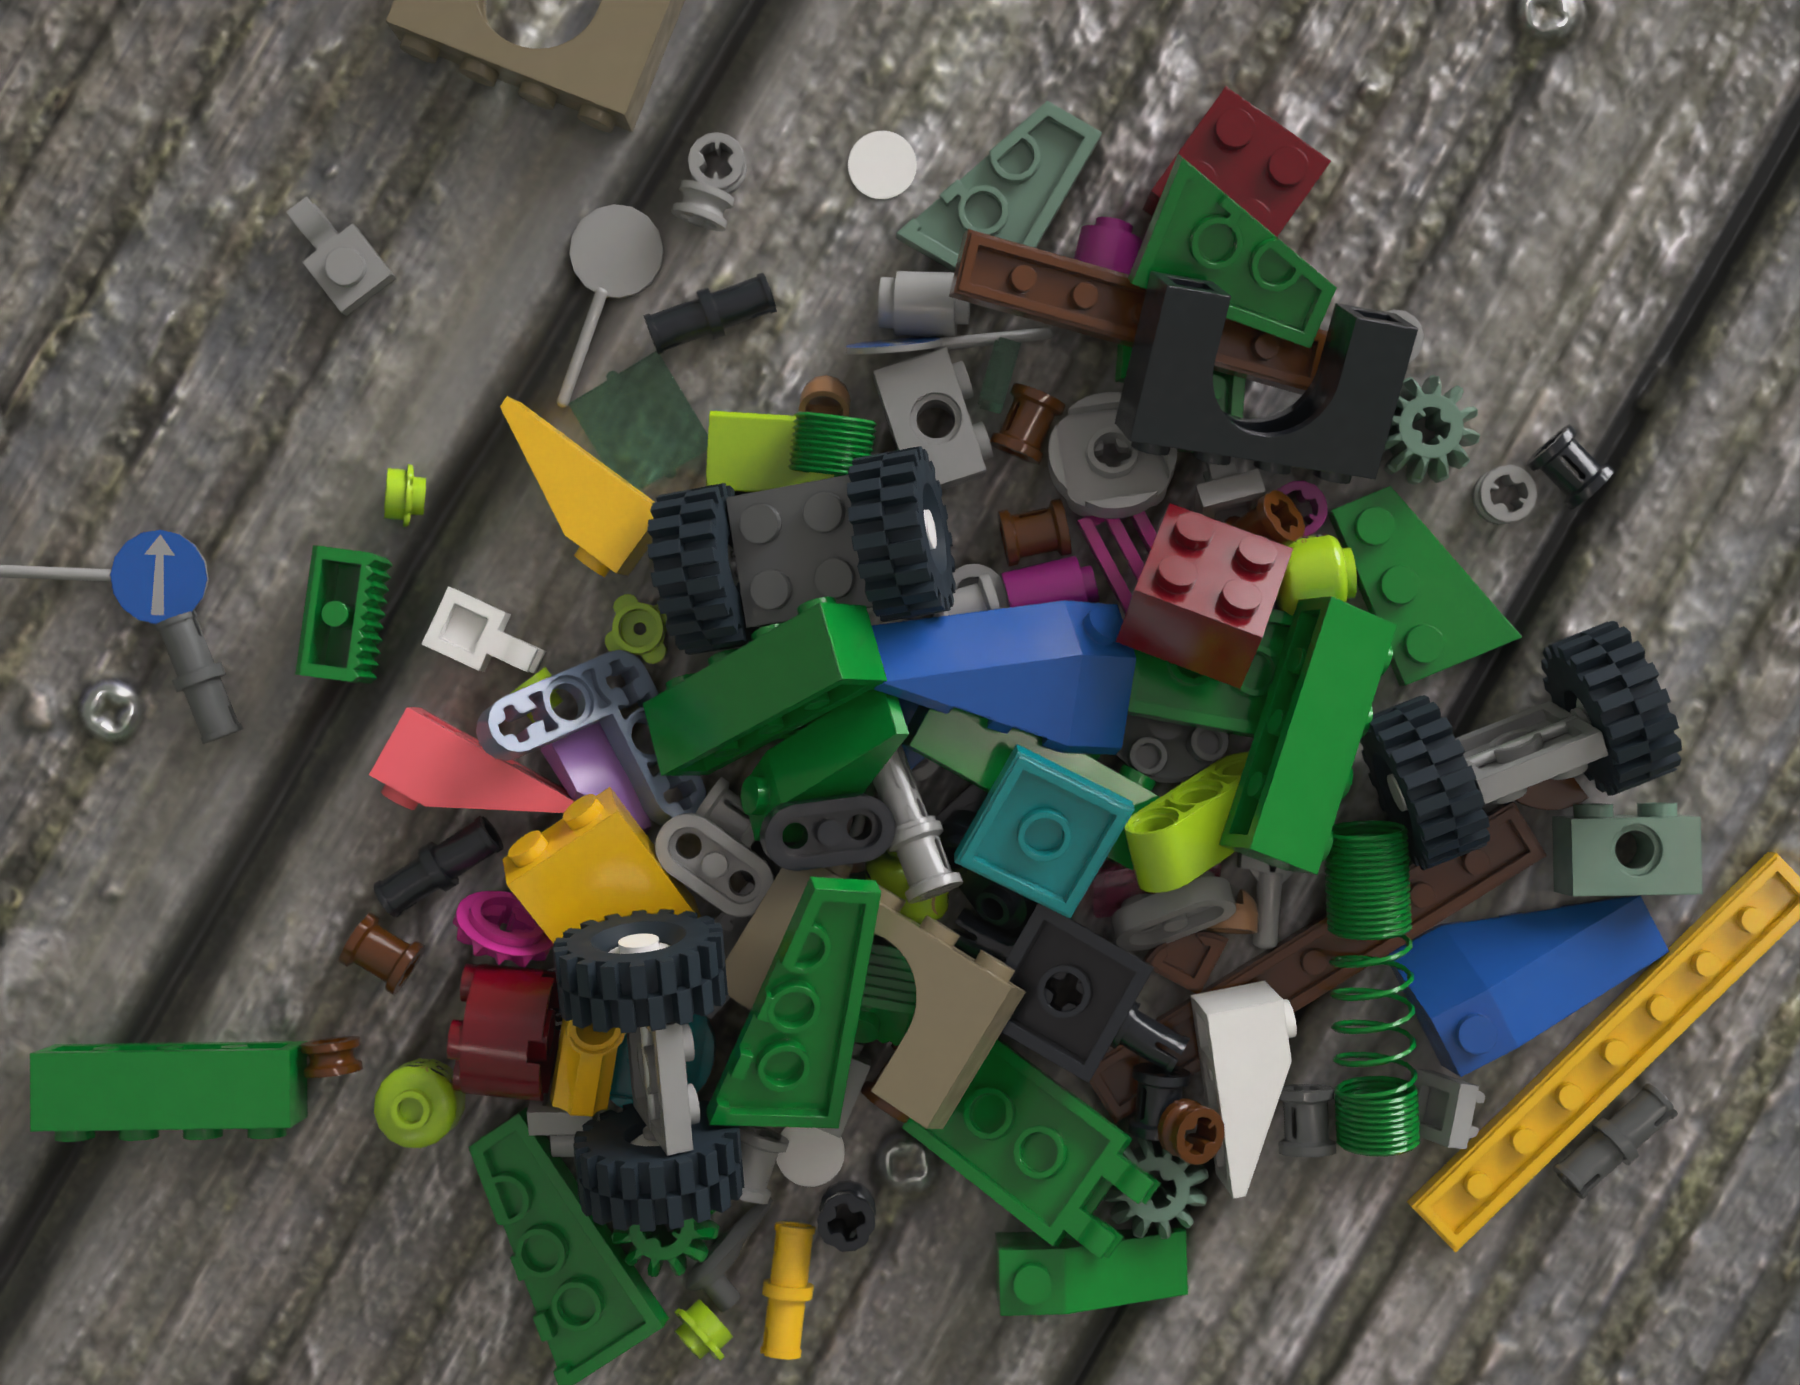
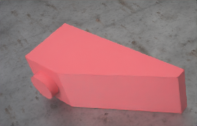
(448, 768)

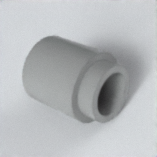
(920, 304)

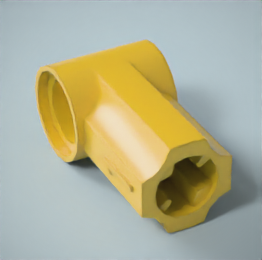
(584, 1069)

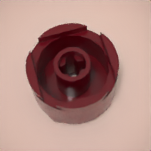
(507, 1032)

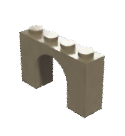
(598, 72)
(958, 998)

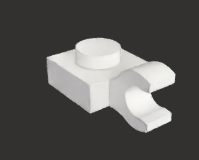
(475, 632)

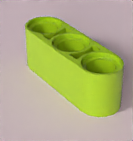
(1182, 830)

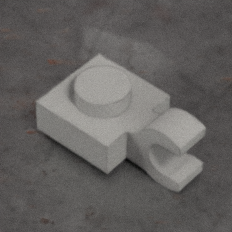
(343, 262)

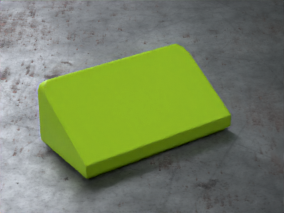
(752, 452)

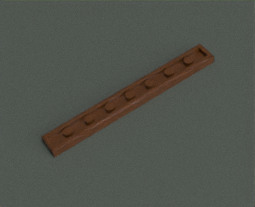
(1300, 965)

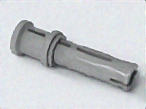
(915, 833)

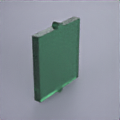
(641, 423)

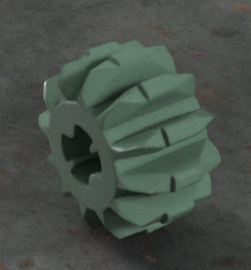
(1441, 417)
(1169, 1201)

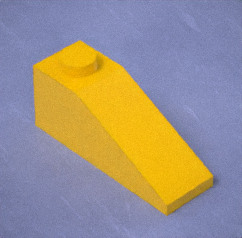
(586, 496)

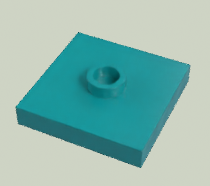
(1043, 831)

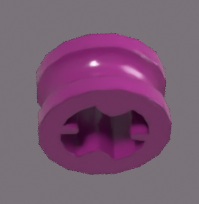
(1310, 493)

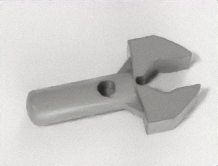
(1267, 899)

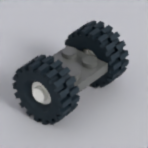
(759, 555)

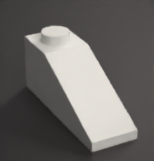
(1243, 1070)

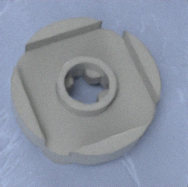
(1092, 485)

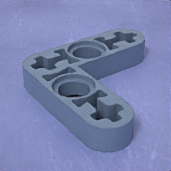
(595, 704)

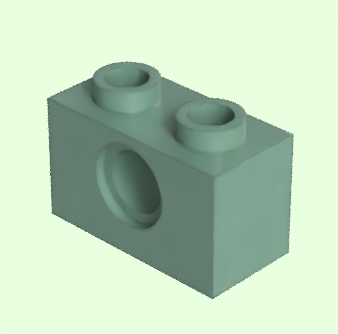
(1665, 858)

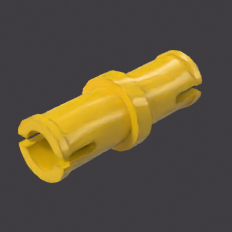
(787, 1290)

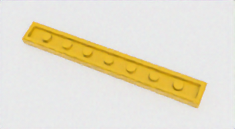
(1611, 1052)

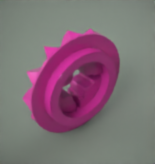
(479, 925)

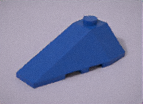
(1020, 667)
(1515, 975)

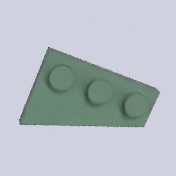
(1010, 190)

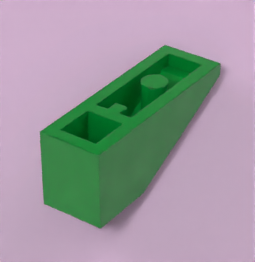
(826, 758)
(1071, 1279)

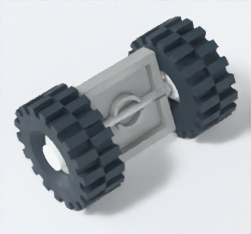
(1601, 722)
(659, 1153)

